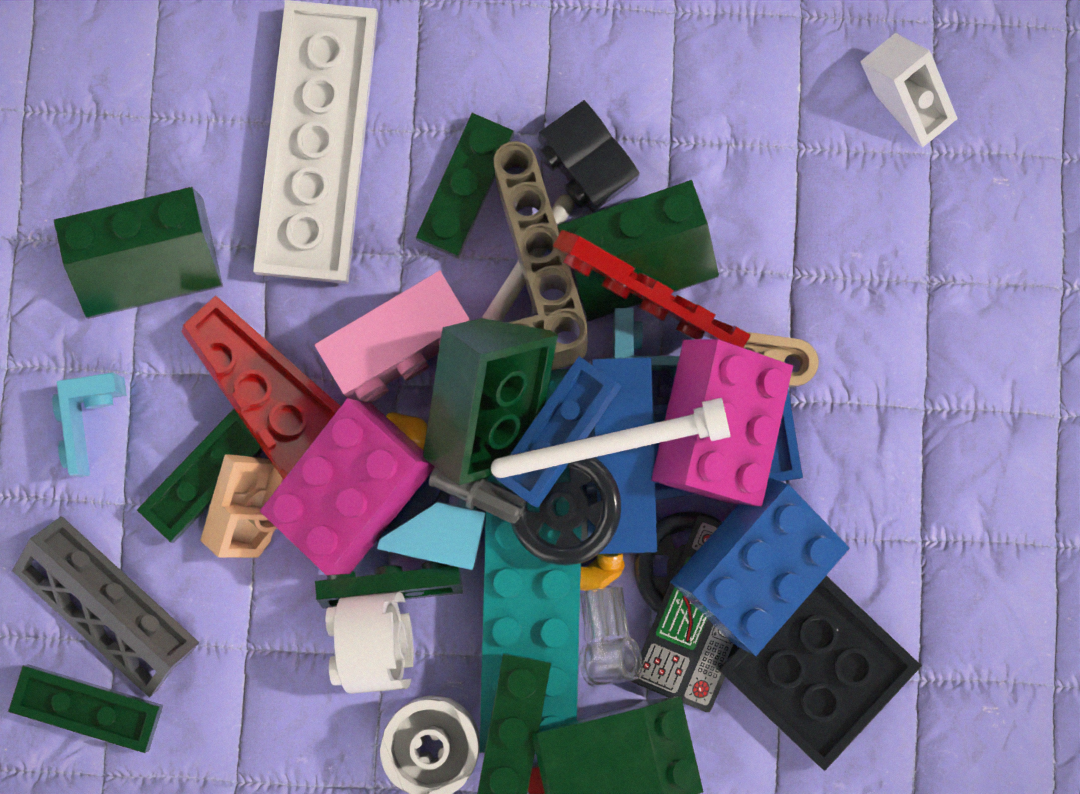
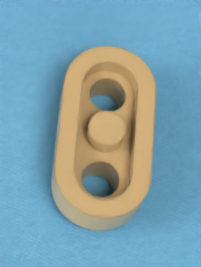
(782, 347)

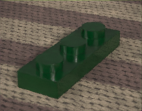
(463, 186)
(192, 484)
(430, 581)
(85, 708)
(513, 721)

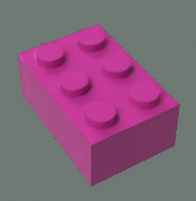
(753, 401)
(347, 487)

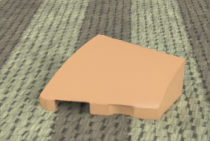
(234, 516)

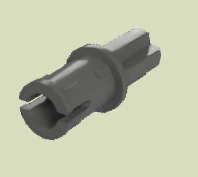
(483, 495)

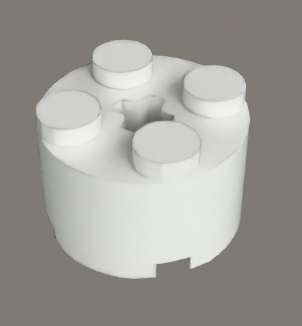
(370, 643)
(419, 771)

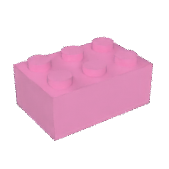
(391, 339)

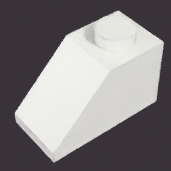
(910, 87)

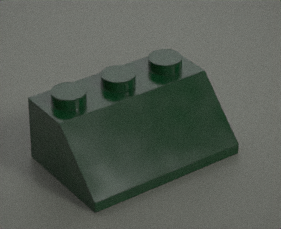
(655, 234)
(139, 252)
(485, 394)

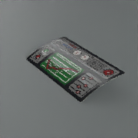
(683, 644)

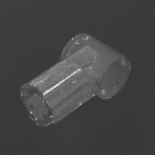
(610, 651)

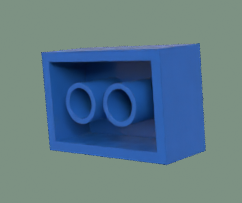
(760, 566)

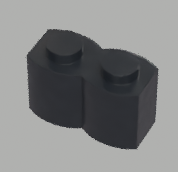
(587, 157)

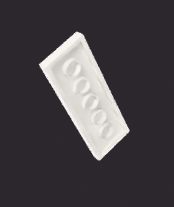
(316, 142)

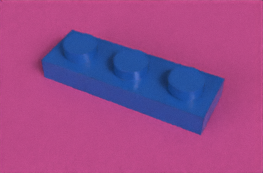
(564, 418)

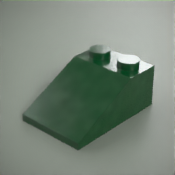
(621, 752)

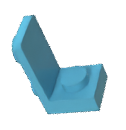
(629, 336)
(95, 392)

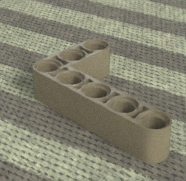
(536, 232)

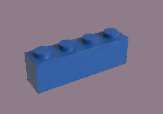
(630, 467)

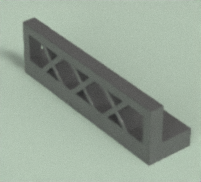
(106, 599)

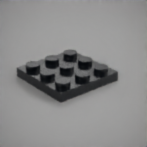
(823, 673)

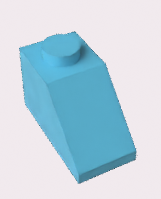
(440, 534)

